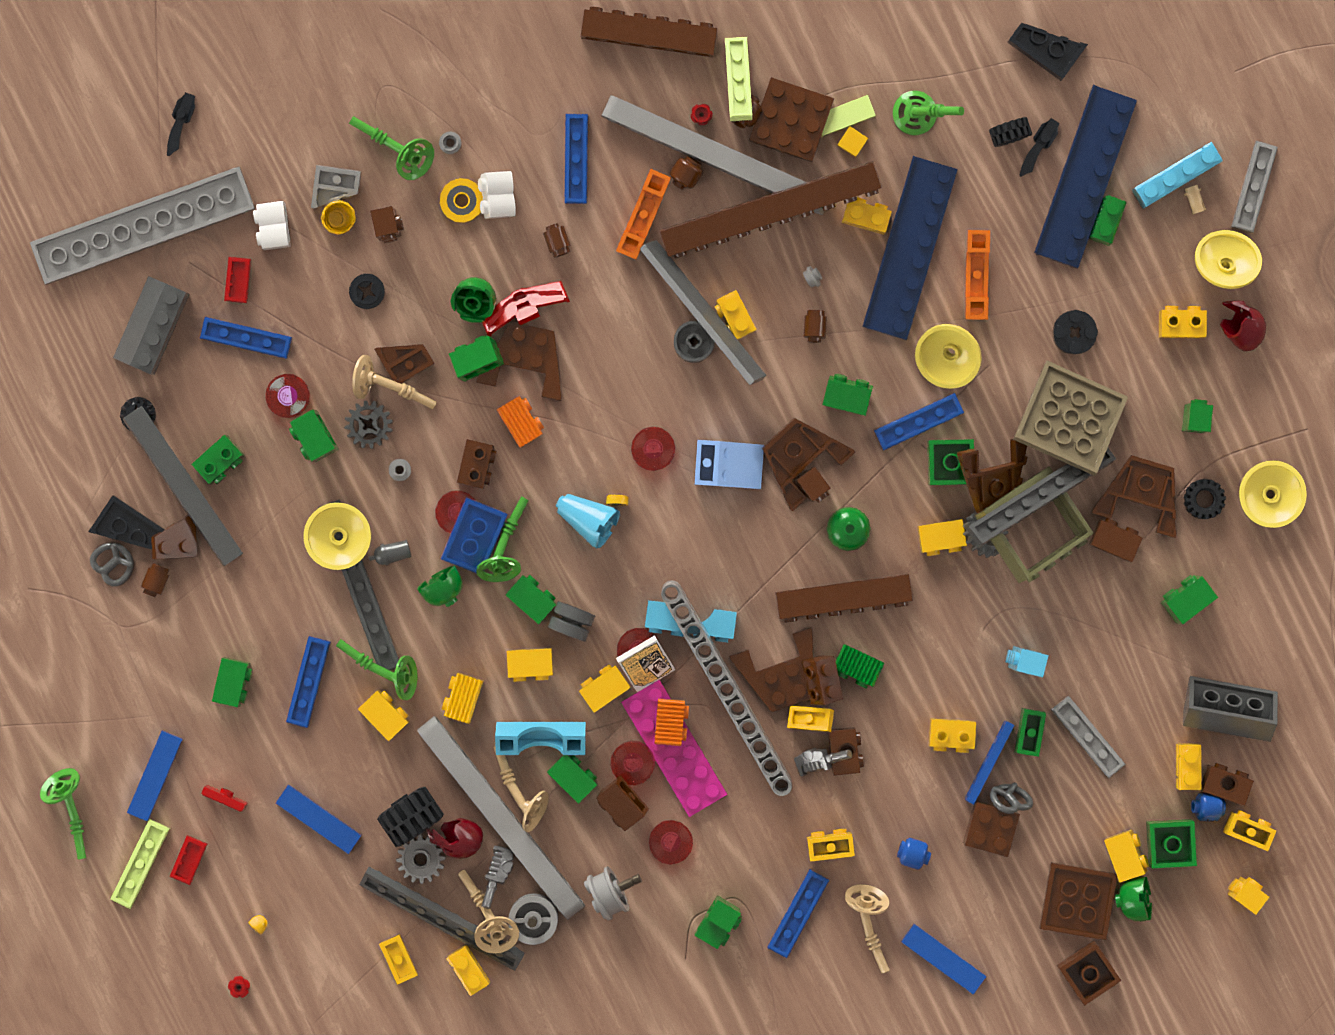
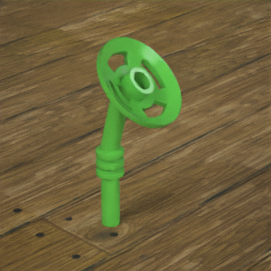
(916, 112)
(406, 151)
(498, 562)
(399, 677)
(64, 792)

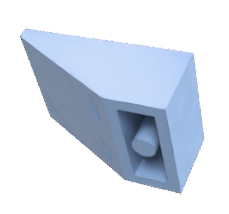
(729, 464)

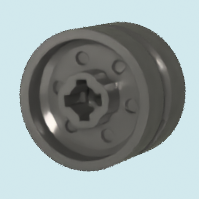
(682, 342)
(571, 621)

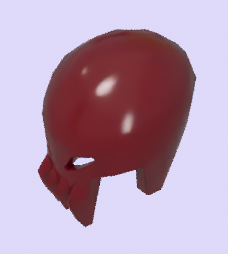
(1246, 327)
(461, 840)

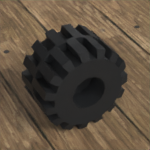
(410, 816)

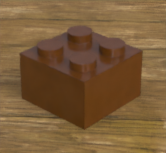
(990, 829)
(1089, 973)

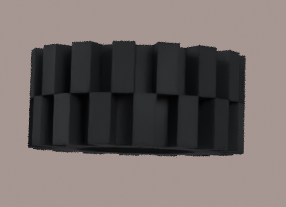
(1010, 132)
(1218, 499)

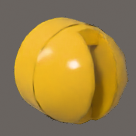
(258, 923)

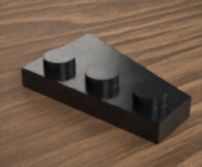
(1047, 50)
(125, 524)

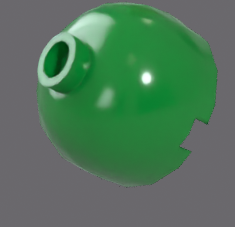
(474, 299)
(848, 529)
(442, 587)
(1135, 899)

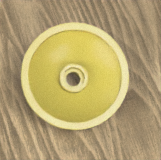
(1228, 250)
(939, 364)
(1288, 492)
(321, 540)

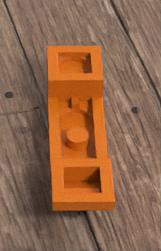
(643, 214)
(977, 274)

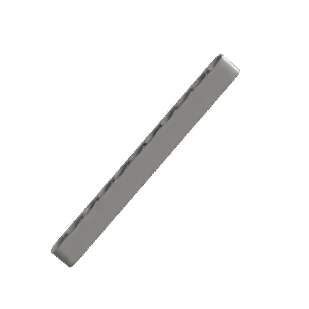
(699, 147)
(731, 698)
(501, 817)

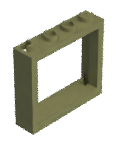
(1069, 513)

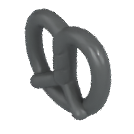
(110, 565)
(1006, 791)

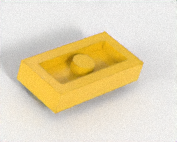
(810, 718)
(398, 959)

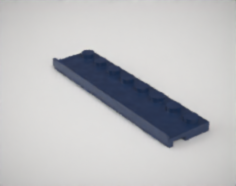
(1085, 176)
(909, 248)

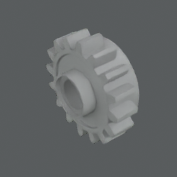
(417, 870)

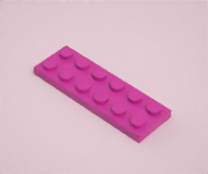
(682, 765)

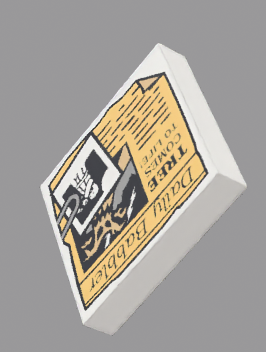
(645, 664)

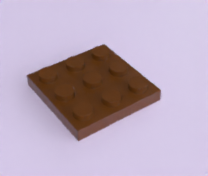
(791, 119)
(1078, 901)

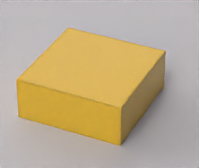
(852, 141)

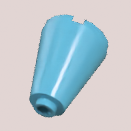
(588, 518)

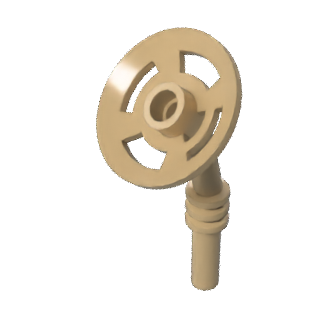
(369, 377)
(533, 809)
(866, 905)
(495, 923)

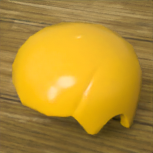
(338, 217)

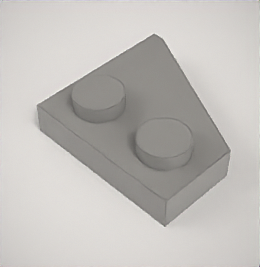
(334, 184)

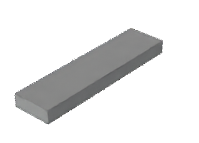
(1254, 186)
(1088, 737)

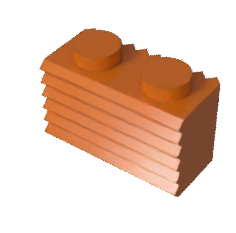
(520, 421)
(670, 722)

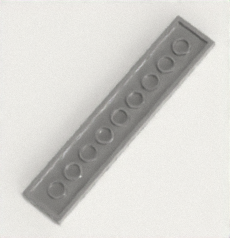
(142, 225)

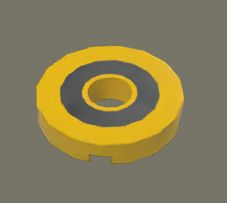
(448, 200)

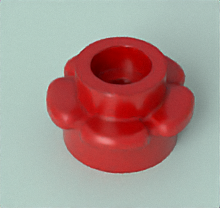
(705, 109)
(244, 983)

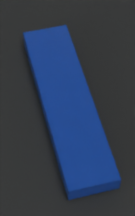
(576, 158)
(246, 337)
(919, 421)
(308, 681)
(989, 762)
(154, 775)
(318, 819)
(798, 913)
(943, 958)

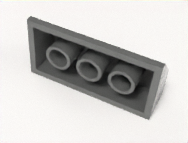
(151, 325)
(1230, 709)

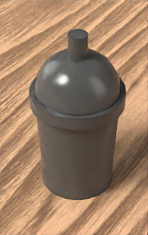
(391, 553)

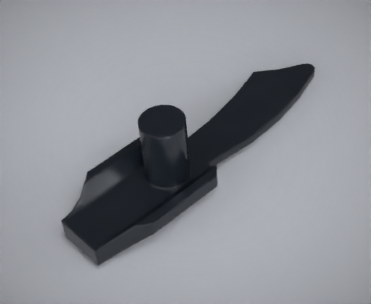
(182, 114)
(1043, 139)

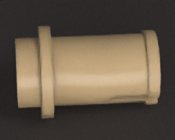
(1195, 199)

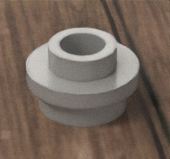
(450, 135)
(812, 276)
(400, 477)

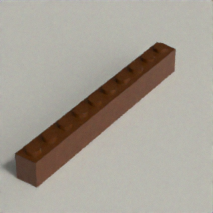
(770, 209)

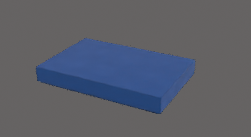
(473, 535)

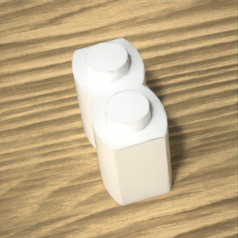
(497, 195)
(272, 225)

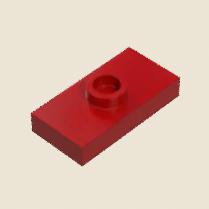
(237, 280)
(224, 797)
(188, 860)

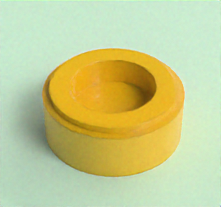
(617, 500)

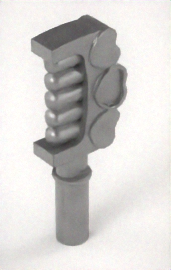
(818, 759)
(499, 871)

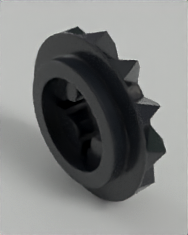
(356, 294)
(130, 406)

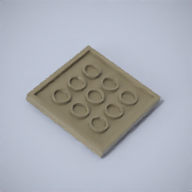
(1070, 418)

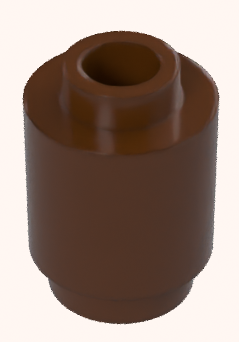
(557, 240)
(815, 326)
(155, 580)

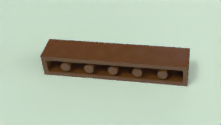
(649, 33)
(844, 596)

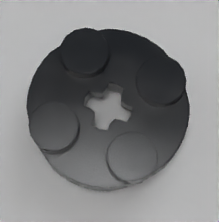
(1061, 332)

